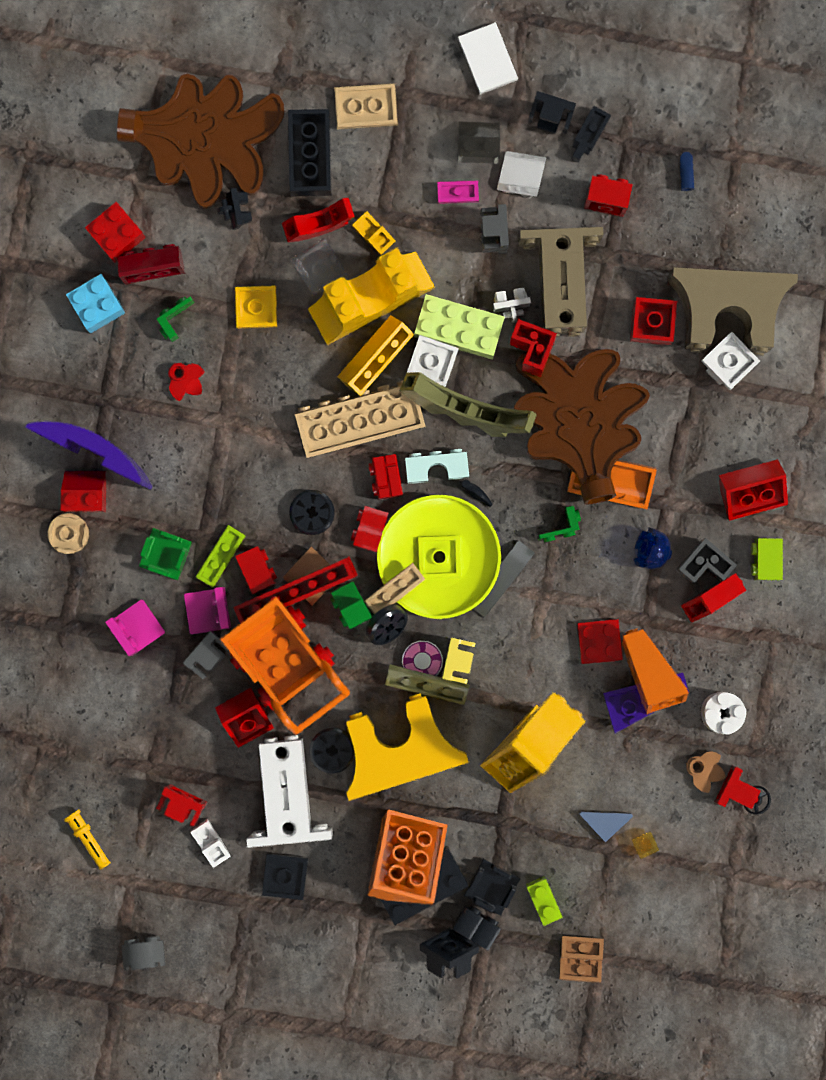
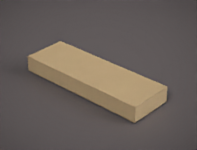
(395, 589)

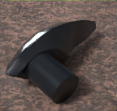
(476, 492)

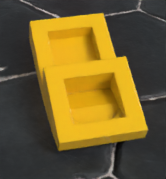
(373, 232)

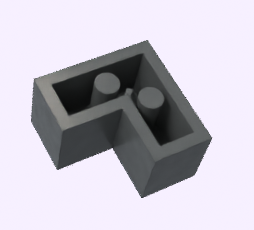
(706, 557)

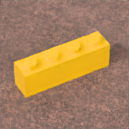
(375, 355)

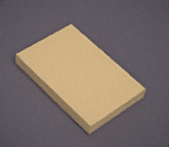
(365, 106)

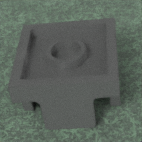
(494, 229)
(206, 655)

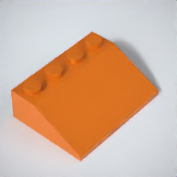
(407, 859)

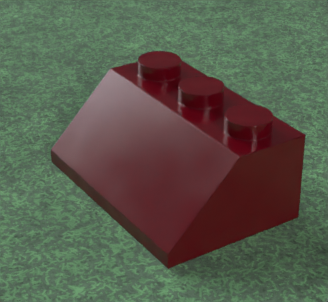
(150, 264)

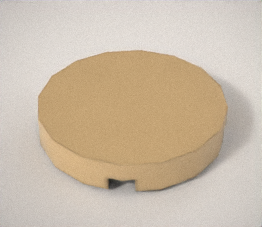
(68, 533)

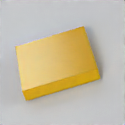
(256, 307)

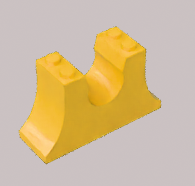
(375, 293)
(533, 743)
(388, 766)

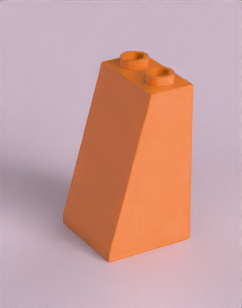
(653, 676)

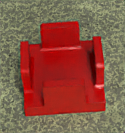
(181, 804)

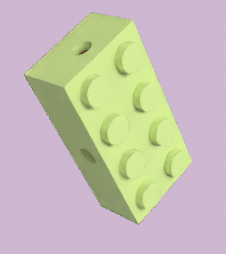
(459, 326)

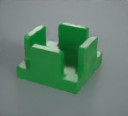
(164, 554)

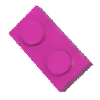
(458, 192)

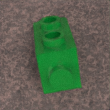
(167, 314)
(573, 518)

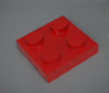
(599, 641)

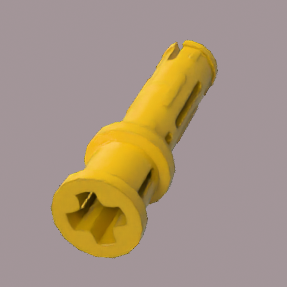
(102, 860)

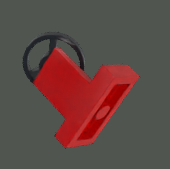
(742, 792)

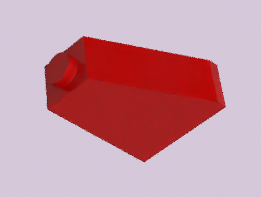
(713, 598)

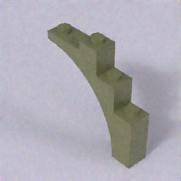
(466, 411)

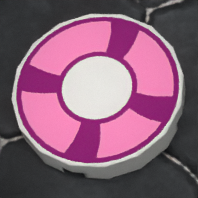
(423, 657)

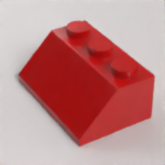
(754, 489)

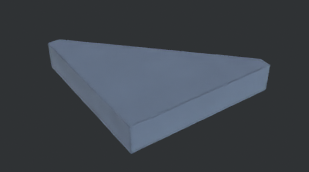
(606, 823)

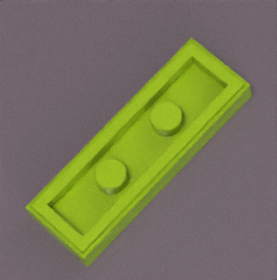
(220, 556)

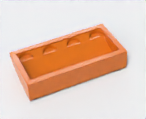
(631, 483)

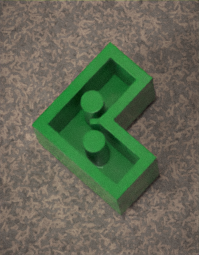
(351, 606)

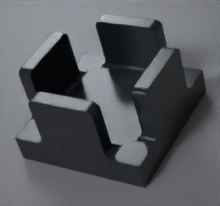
(552, 111)
(492, 887)
(449, 951)

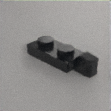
(590, 132)

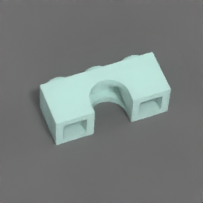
(455, 464)

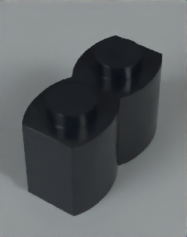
(476, 927)

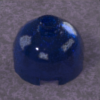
(653, 549)

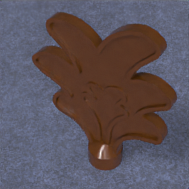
(203, 134)
(580, 421)

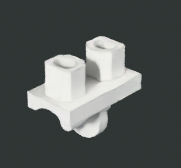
(501, 304)

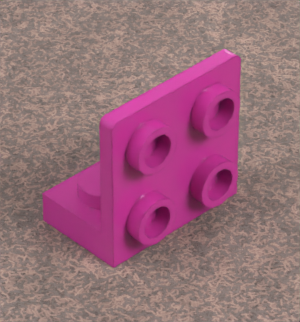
(207, 610)
(135, 628)

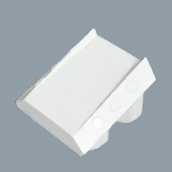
(521, 174)

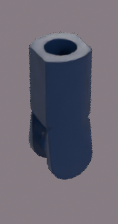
(686, 172)

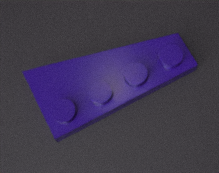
(626, 706)

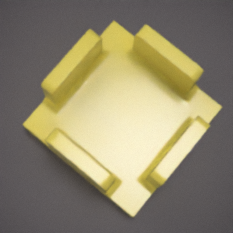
(457, 660)

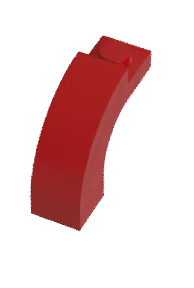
(318, 223)

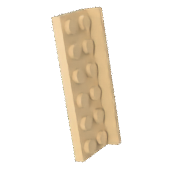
(357, 419)

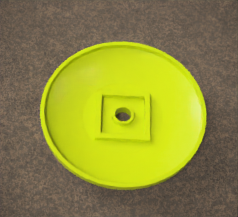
(469, 549)

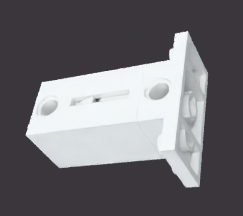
(286, 796)

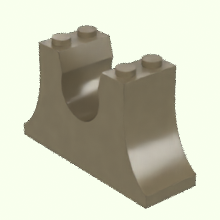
(746, 294)

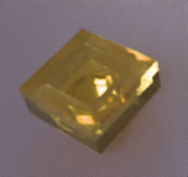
(645, 844)

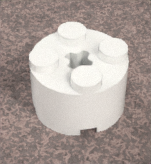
(734, 709)

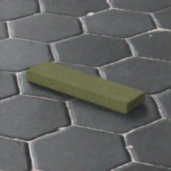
(427, 684)

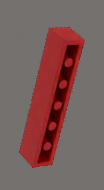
(300, 588)

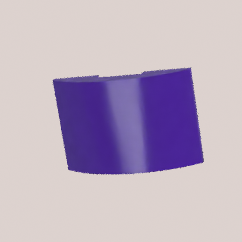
(75, 437)

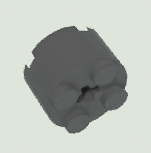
(143, 954)

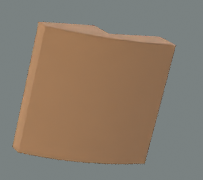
(307, 564)
(581, 959)

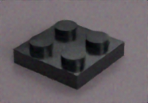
(285, 876)

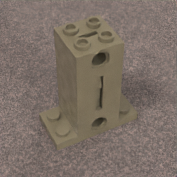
(562, 275)

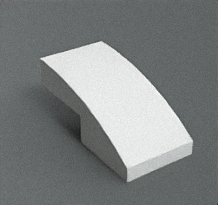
(210, 843)

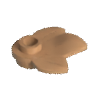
(708, 770)

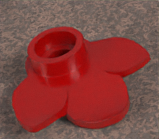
(186, 383)

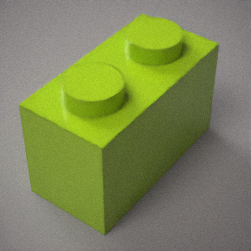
(767, 559)
(544, 901)

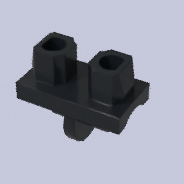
(232, 211)

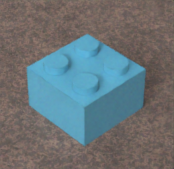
(95, 303)

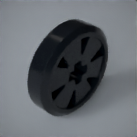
(306, 501)
(386, 624)
(321, 757)

